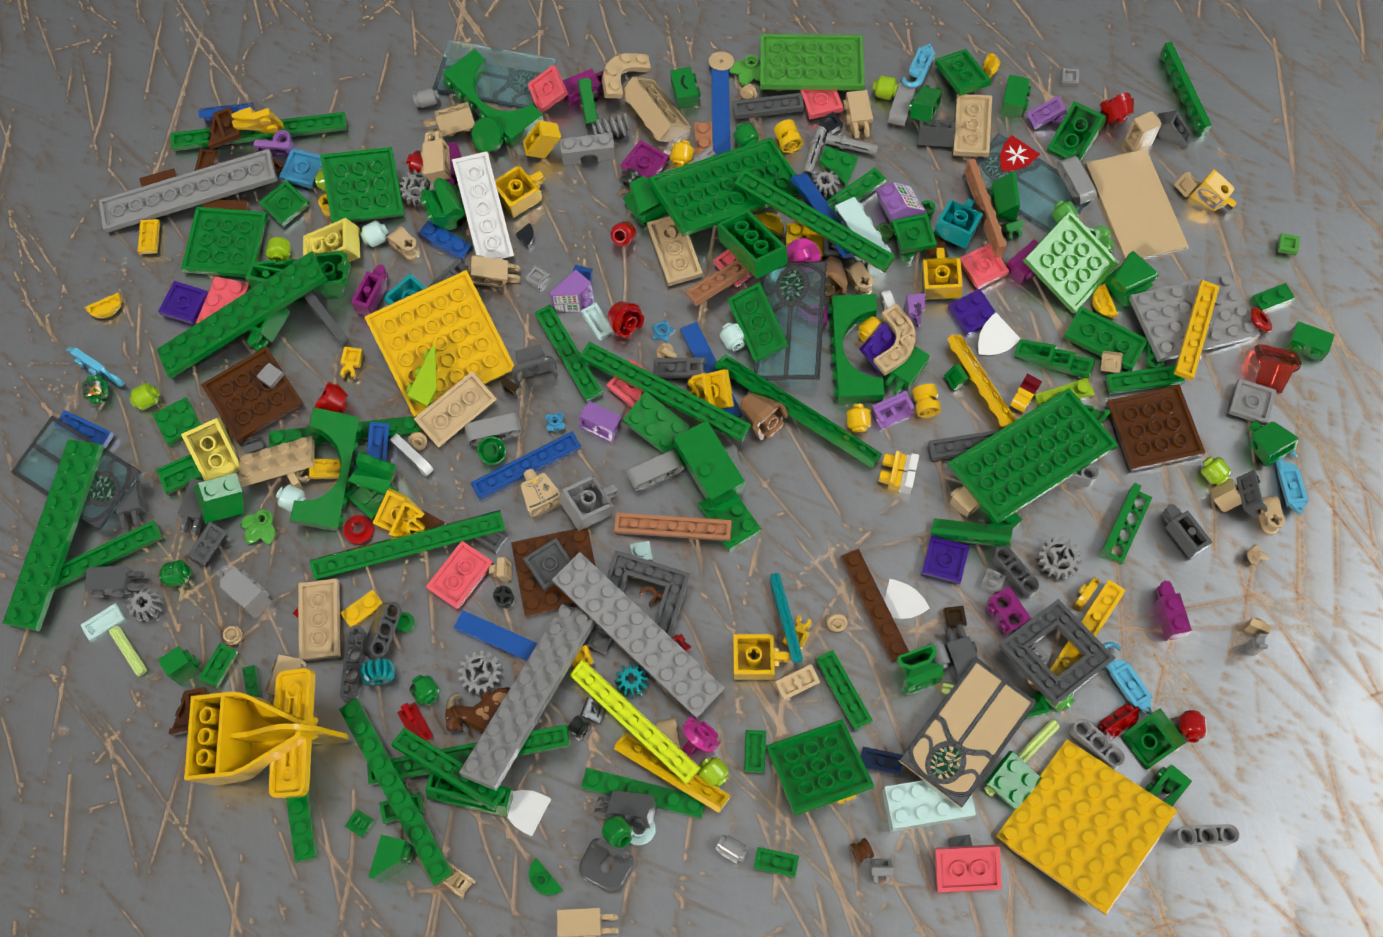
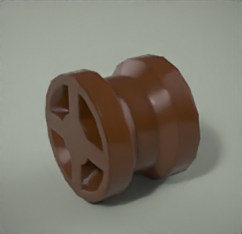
(861, 850)

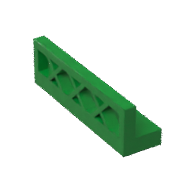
(1121, 519)
(972, 532)

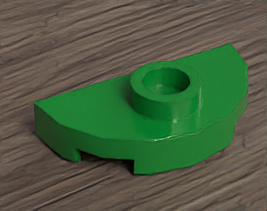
(542, 880)

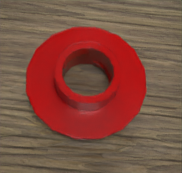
(1260, 319)
(364, 535)

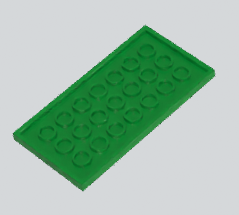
(705, 190)
(1032, 455)

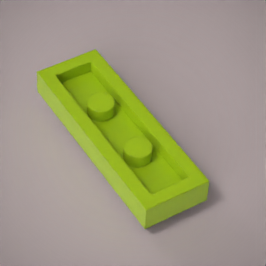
(1080, 388)

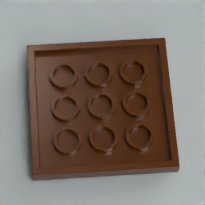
(246, 401)
(1155, 428)
(533, 597)

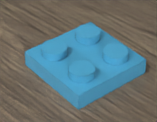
(301, 168)

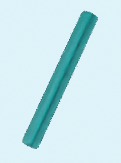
(786, 618)

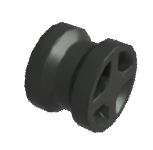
(630, 176)
(502, 593)
(579, 728)

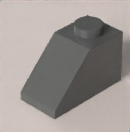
(1174, 129)

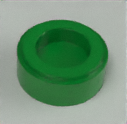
(406, 623)

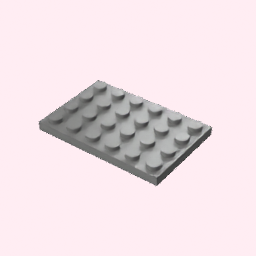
(1167, 312)

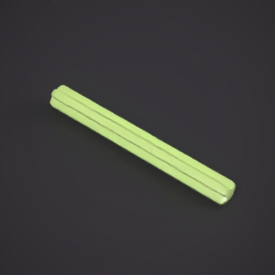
(1033, 745)

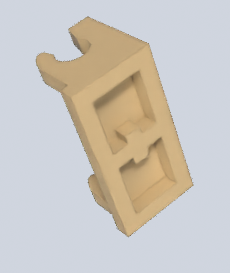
(796, 682)

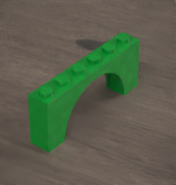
(463, 78)
(851, 384)
(341, 433)

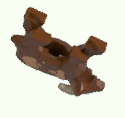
(477, 716)

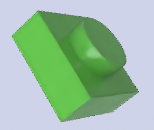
(1288, 244)

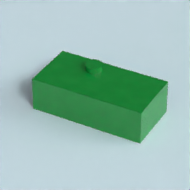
(752, 243)
(709, 464)

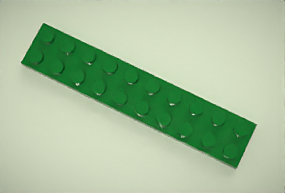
(241, 314)
(53, 535)

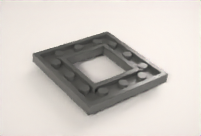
(672, 579)
(1052, 687)

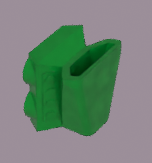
(644, 202)
(444, 204)
(337, 272)
(1130, 278)
(373, 473)
(919, 670)

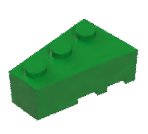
(262, 270)

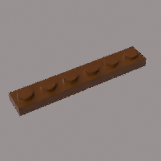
(874, 604)

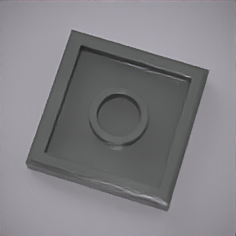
(547, 563)

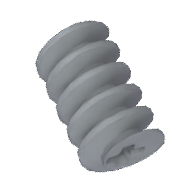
(614, 126)

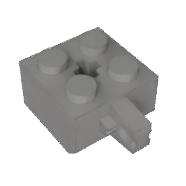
(587, 502)
(244, 590)

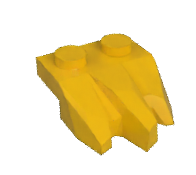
(261, 121)
(713, 388)
(398, 514)

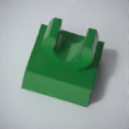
(1012, 226)
(956, 376)
(359, 823)

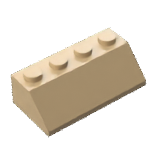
(655, 109)

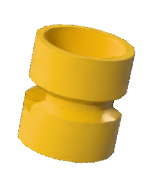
(788, 136)
(926, 399)

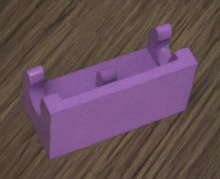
(914, 306)
(892, 410)
(600, 421)

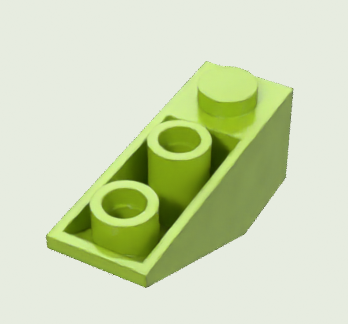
(425, 384)

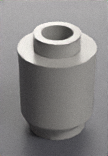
(426, 97)
(942, 656)
(731, 849)

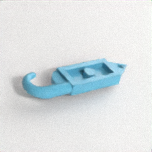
(920, 65)
(94, 367)
(1292, 485)
(1129, 682)

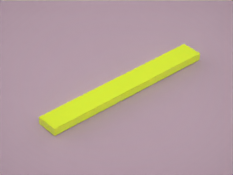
(635, 722)

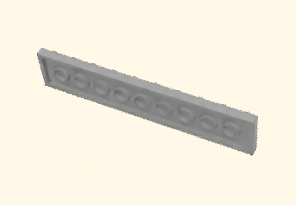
(187, 190)
(638, 635)
(527, 698)

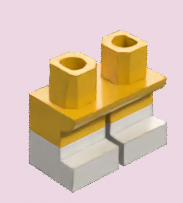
(902, 472)

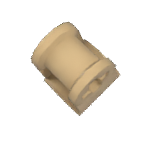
(404, 243)
(859, 278)
(1273, 518)
(670, 729)
(459, 878)

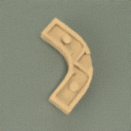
(619, 65)
(904, 343)

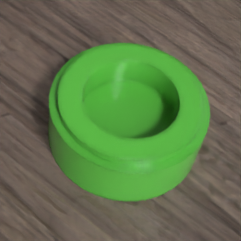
(886, 231)

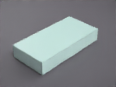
(597, 321)
(102, 622)

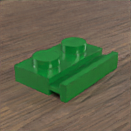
(178, 474)

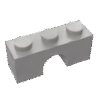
(576, 147)

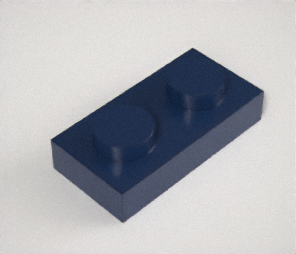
(881, 761)

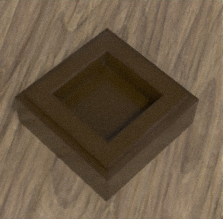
(511, 388)
(954, 616)

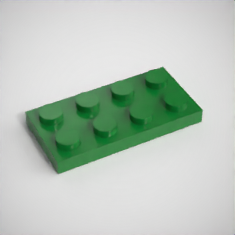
(758, 322)
(1101, 335)

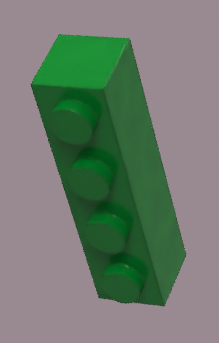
(587, 101)
(252, 681)

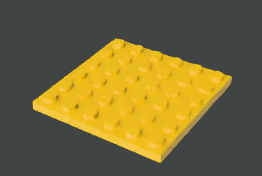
(451, 320)
(1086, 826)

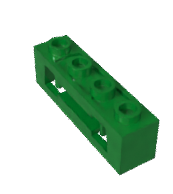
(1174, 779)
(442, 791)

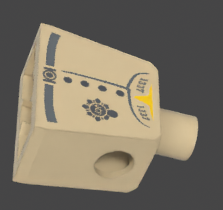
(539, 493)

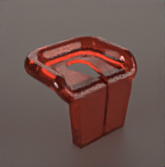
(1275, 374)

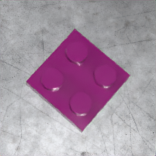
(645, 160)

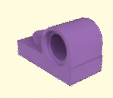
(1049, 111)
(279, 146)

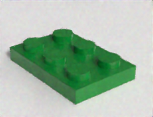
(962, 72)
(655, 422)
(733, 509)

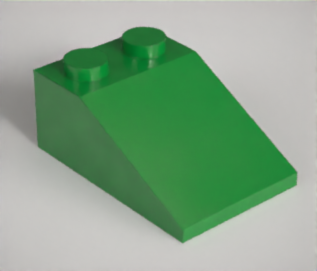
(1077, 131)

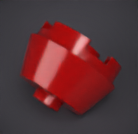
(1118, 108)
(625, 318)
(332, 399)

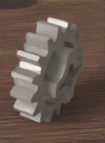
(412, 187)
(1067, 562)
(477, 680)

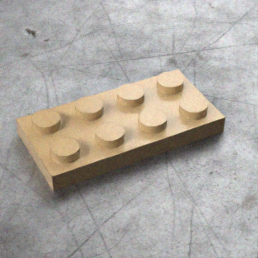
(972, 125)
(674, 252)
(455, 409)
(276, 461)
(319, 620)

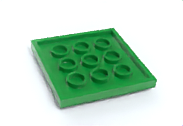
(362, 185)
(224, 241)
(819, 767)

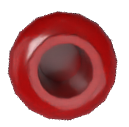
(415, 161)
(623, 233)
(1192, 726)

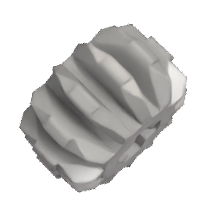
(826, 183)
(144, 596)

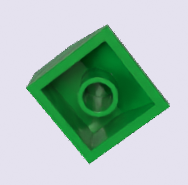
(1005, 197)
(219, 498)
(1153, 738)
(390, 858)

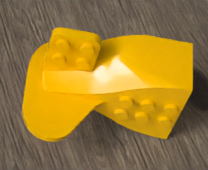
(241, 734)

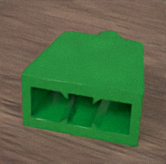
(1271, 441)

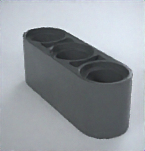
(1015, 581)
(375, 636)

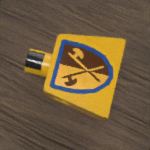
(1214, 192)

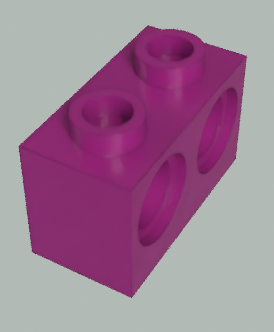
(1013, 609)

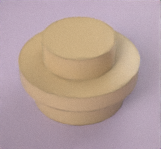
(748, 91)
(232, 635)

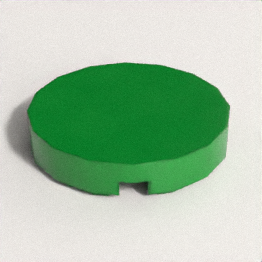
(487, 135)

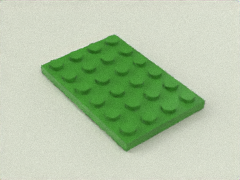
(811, 62)

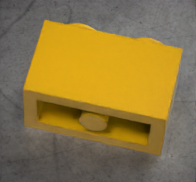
(542, 139)

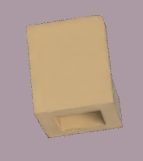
(1226, 495)

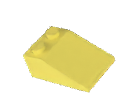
(338, 236)
(212, 450)

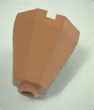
(835, 278)
(763, 414)

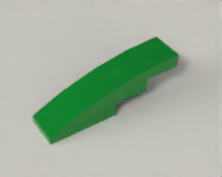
(1055, 359)

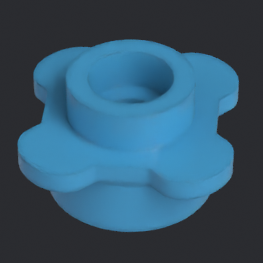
(559, 425)

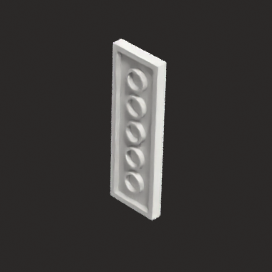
(482, 206)

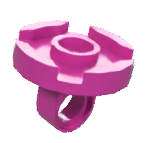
(803, 251)
(700, 736)

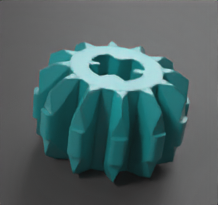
(377, 672)
(638, 683)

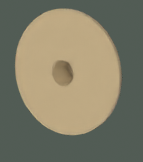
(721, 61)

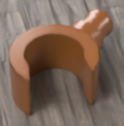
(657, 595)

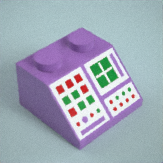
(899, 201)
(572, 294)

